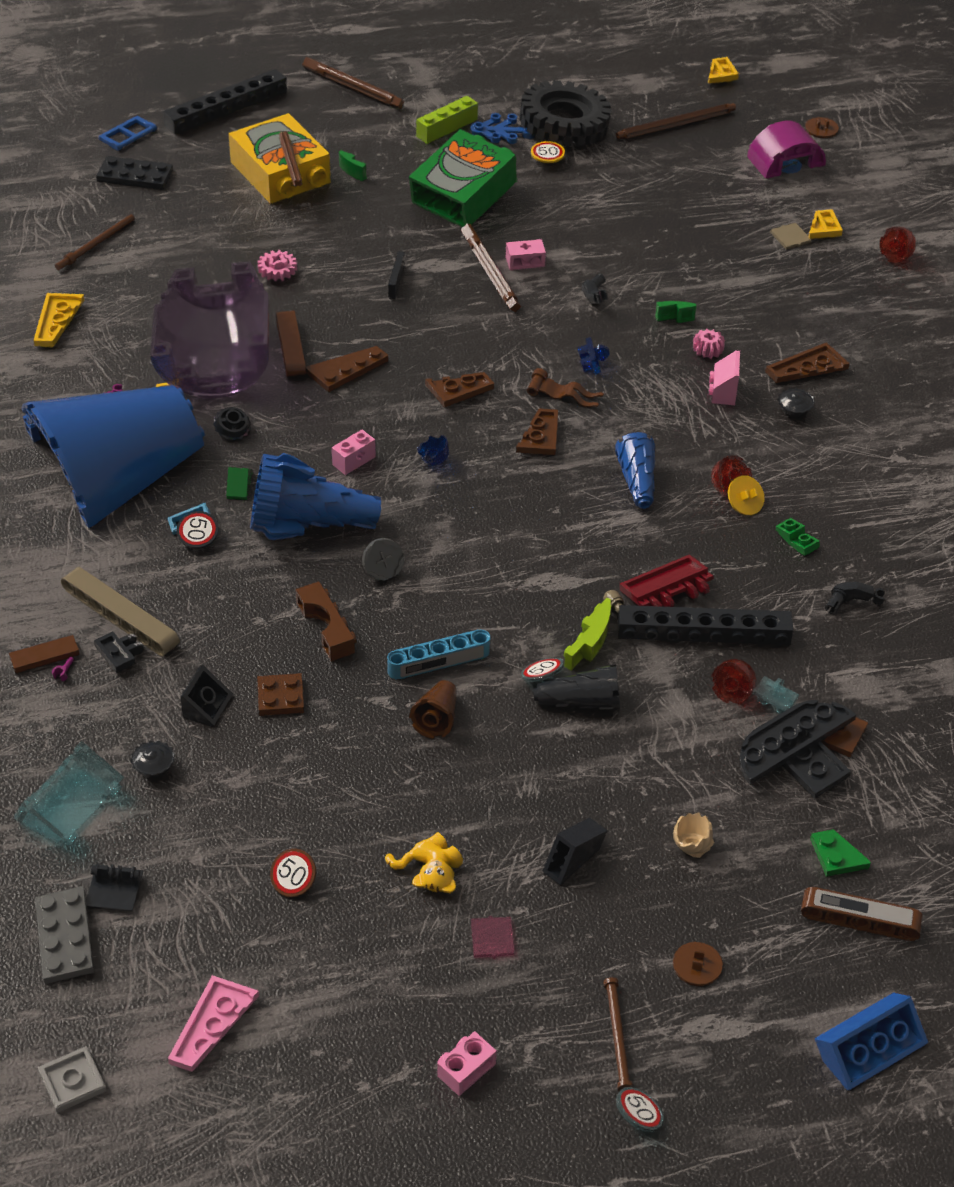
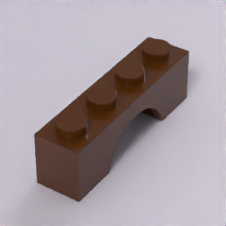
(316, 603)

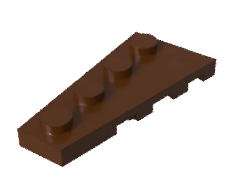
(345, 368)

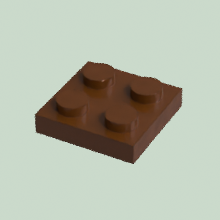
(280, 694)

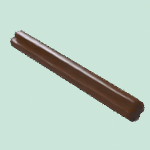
(290, 159)

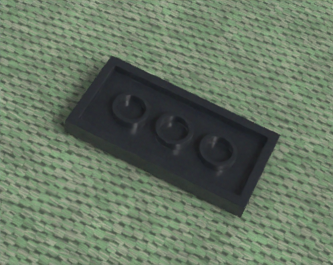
(134, 172)

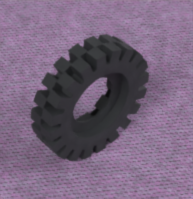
(546, 97)

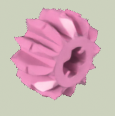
(708, 343)

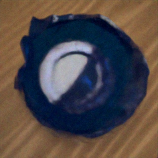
(434, 450)

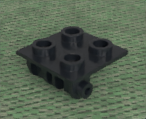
(113, 887)

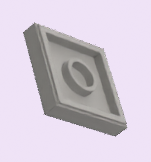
(71, 1079)

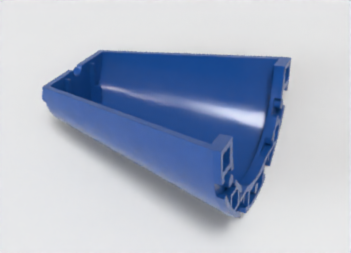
(115, 442)

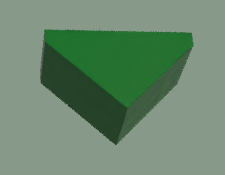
(238, 483)

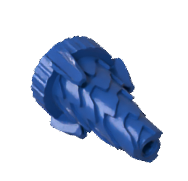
(293, 498)

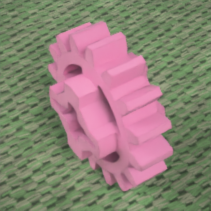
(277, 265)

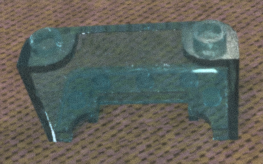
(69, 796)

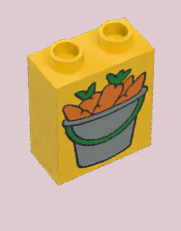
(261, 159)

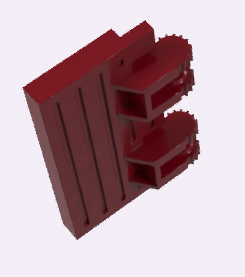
(666, 581)

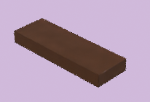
(44, 653)

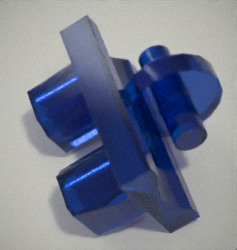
(591, 355)

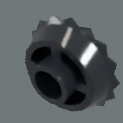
(796, 402)
(232, 423)
(152, 758)

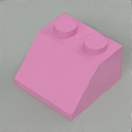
(725, 379)

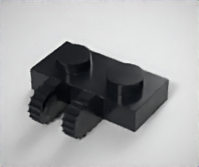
(117, 651)

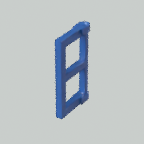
(150, 127)

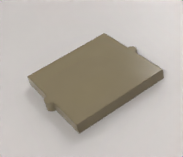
(790, 236)

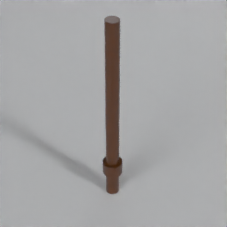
(71, 258)

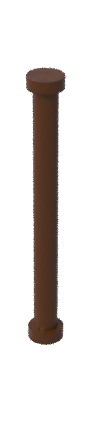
(611, 985)

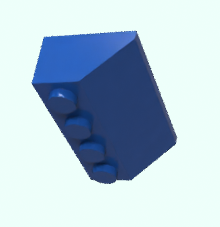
(872, 1040)

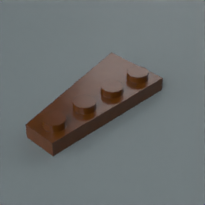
(808, 363)

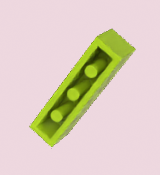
(446, 119)

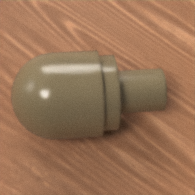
(616, 599)

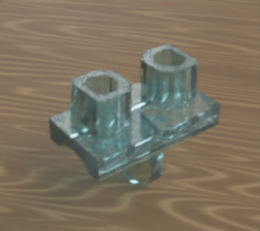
(775, 694)

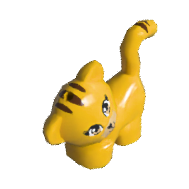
(436, 873)

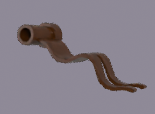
(542, 383)

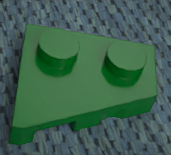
(837, 854)

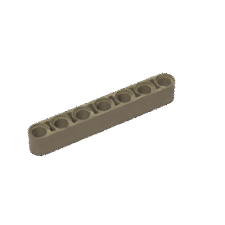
(120, 611)

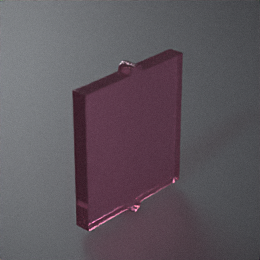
(492, 937)

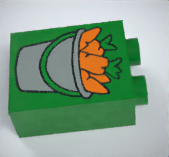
(463, 178)

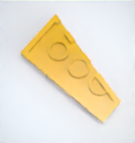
(55, 317)

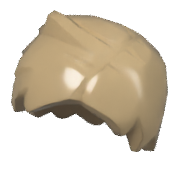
(693, 834)

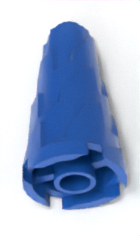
(637, 462)

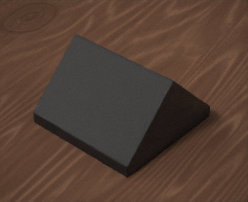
(204, 698)

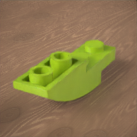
(592, 637)

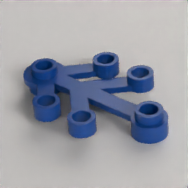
(501, 129)

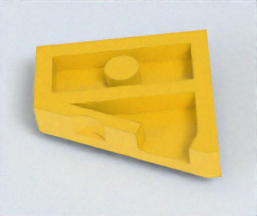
(722, 71)
(825, 225)

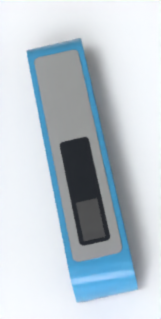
(438, 654)

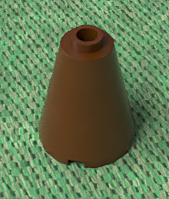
(435, 710)

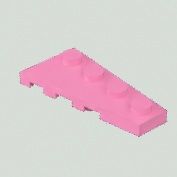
(212, 1018)

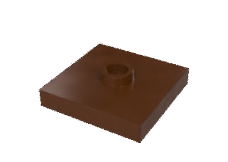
(847, 738)

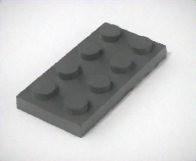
(64, 935)

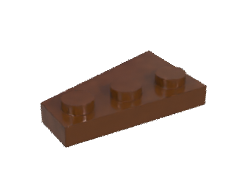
(451, 391)
(541, 434)

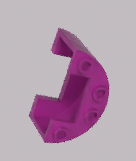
(781, 143)

